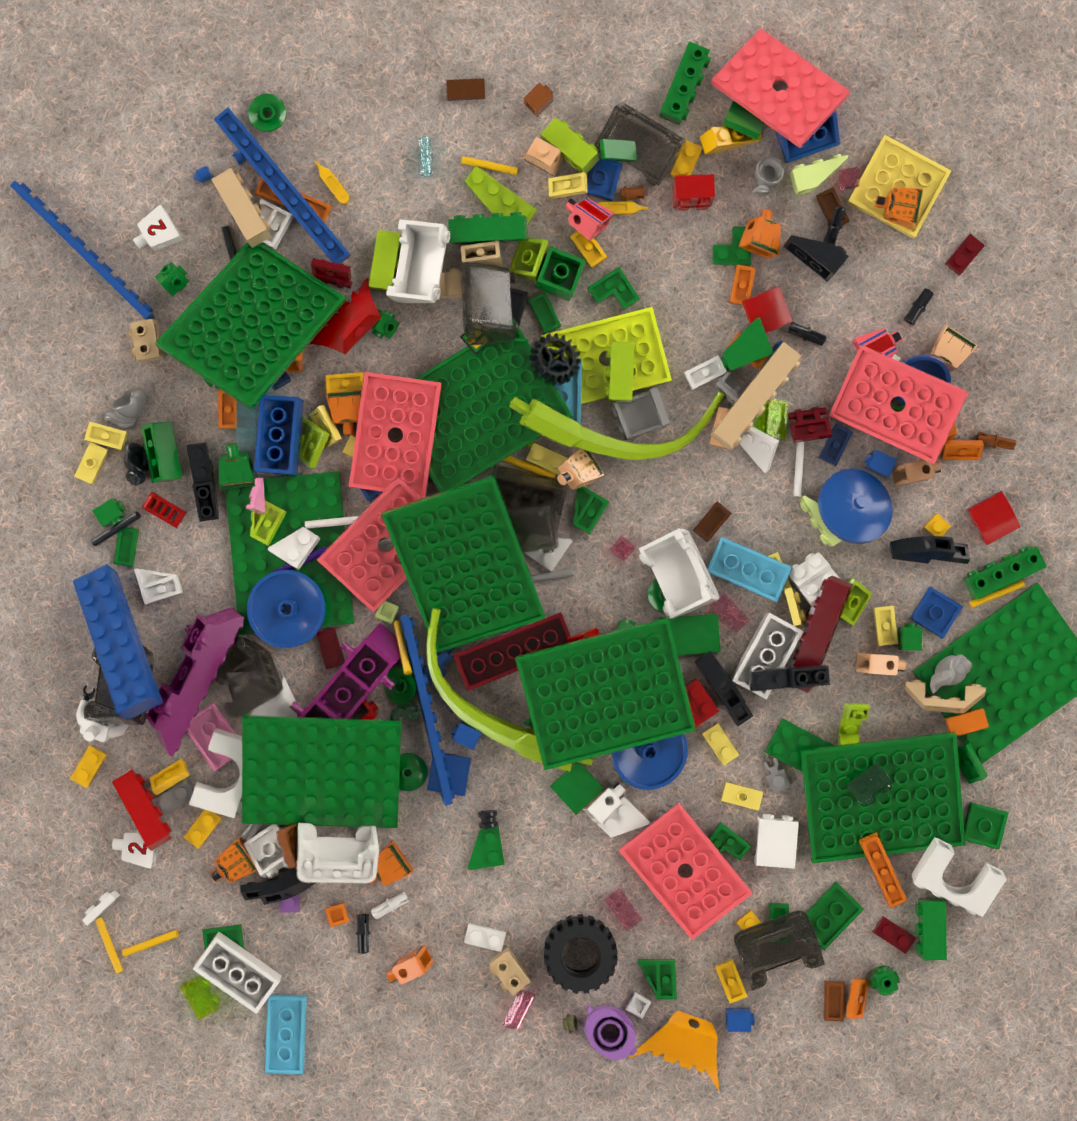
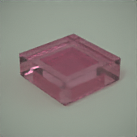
(849, 178)
(622, 548)

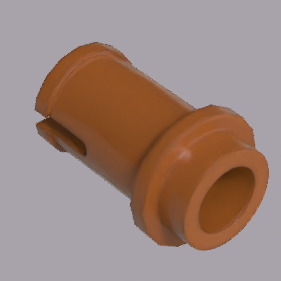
(631, 193)

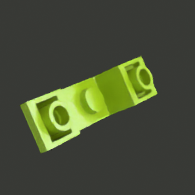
(850, 722)

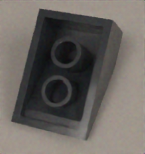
(819, 256)

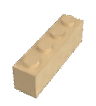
(240, 206)

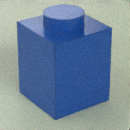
(880, 463)
(466, 735)
(739, 1019)

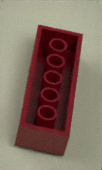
(497, 656)

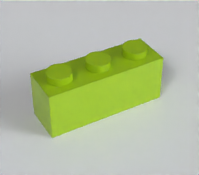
(572, 145)
(385, 260)
(620, 372)

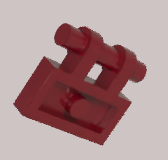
(332, 273)
(810, 429)

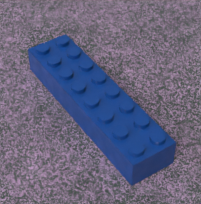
(117, 642)

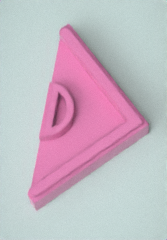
(257, 497)

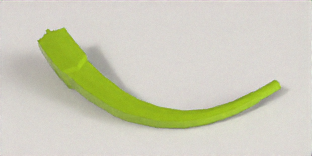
(570, 433)
(504, 732)

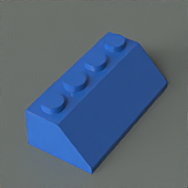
(278, 435)

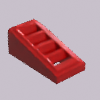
(150, 499)

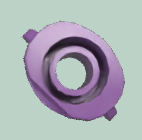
(612, 1048)

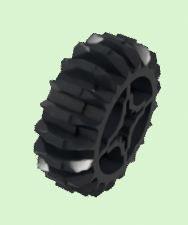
(541, 347)

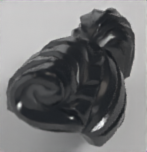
(136, 463)

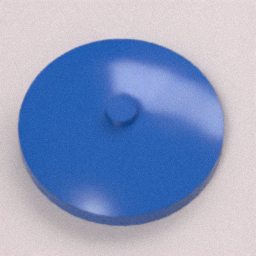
(855, 506)
(286, 609)
(653, 763)

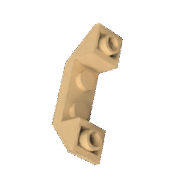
(972, 694)

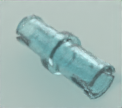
(425, 156)

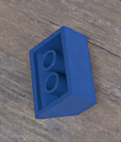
(824, 138)

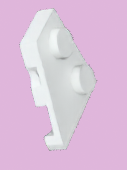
(278, 220)
(759, 447)
(295, 547)
(623, 819)

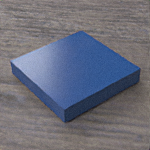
(603, 179)
(936, 612)
(459, 771)

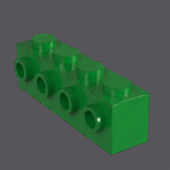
(684, 83)
(488, 229)
(1005, 572)

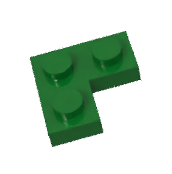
(732, 254)
(614, 284)
(728, 840)

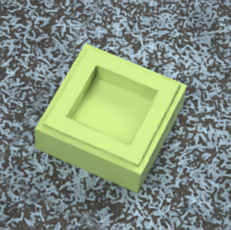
(387, 612)

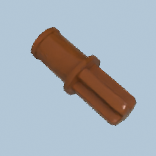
(996, 441)

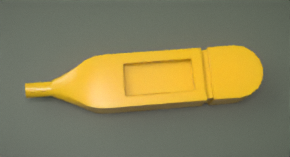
(333, 184)
(623, 208)

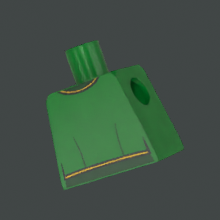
(236, 469)

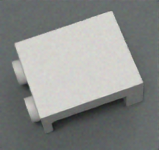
(776, 841)

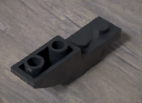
(203, 481)
(925, 548)
(789, 677)
(724, 688)
(275, 890)

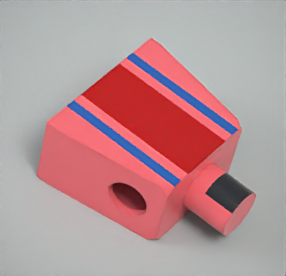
(588, 217)
(879, 341)

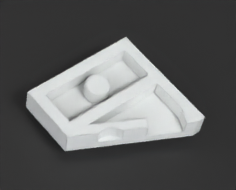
(550, 560)
(157, 585)

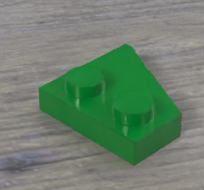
(588, 509)
(487, 849)
(661, 977)

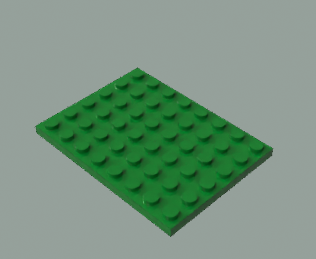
(251, 323)
(474, 412)
(303, 499)
(465, 562)
(1023, 660)
(605, 693)
(320, 771)
(916, 809)

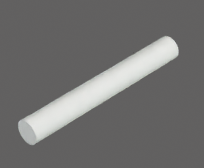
(798, 469)
(330, 522)

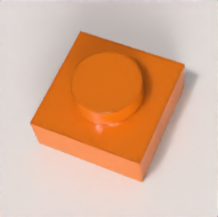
(337, 914)

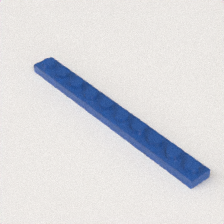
(281, 186)
(77, 244)
(429, 717)

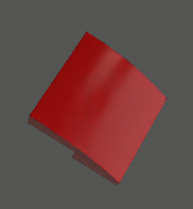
(769, 307)
(993, 518)

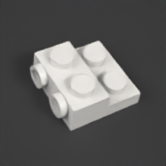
(810, 575)
(266, 852)

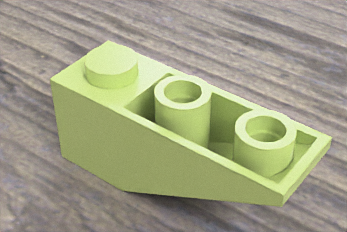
(810, 177)
(811, 507)

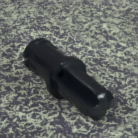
(835, 225)
(918, 306)
(807, 333)
(363, 933)

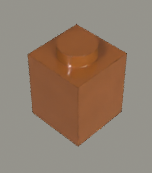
(538, 99)

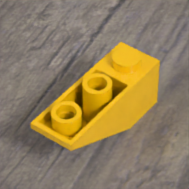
(723, 139)

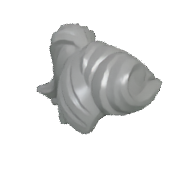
(768, 174)
(127, 408)
(950, 671)

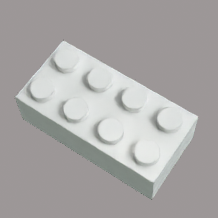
(767, 649)
(237, 972)

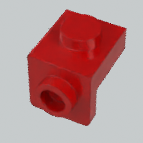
(372, 708)

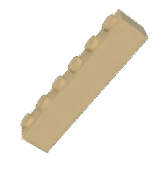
(756, 395)

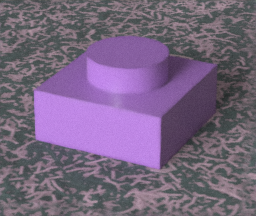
(290, 905)

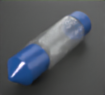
(218, 166)

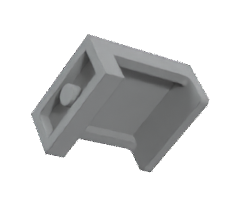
(641, 415)

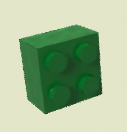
(559, 273)

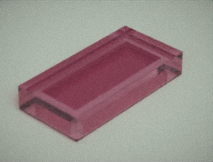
(729, 613)
(623, 909)
(518, 1009)

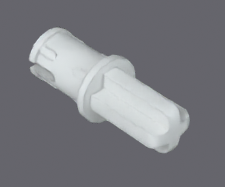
(390, 905)

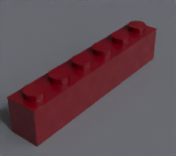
(822, 623)

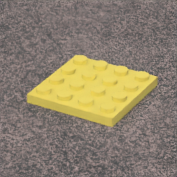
(898, 167)

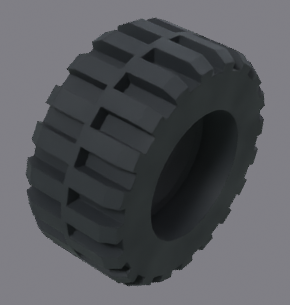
(580, 979)

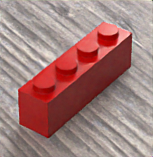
(142, 810)

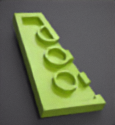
(496, 196)

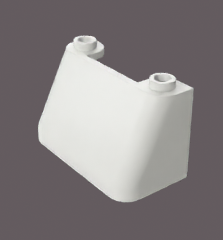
(419, 262)
(679, 573)
(337, 857)

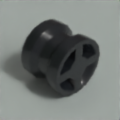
(488, 819)

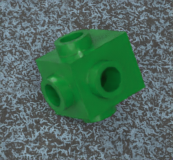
(172, 278)
(386, 325)
(882, 974)

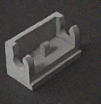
(730, 387)

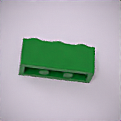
(161, 452)
(931, 929)

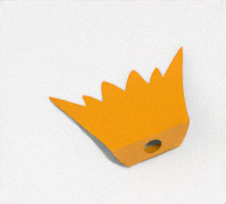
(686, 1044)

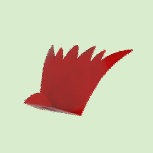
(351, 323)

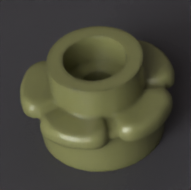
(570, 1023)

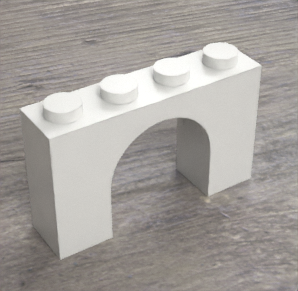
(222, 800)
(974, 897)

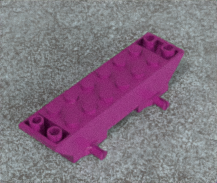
(205, 651)
(356, 678)

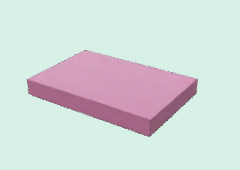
(202, 730)

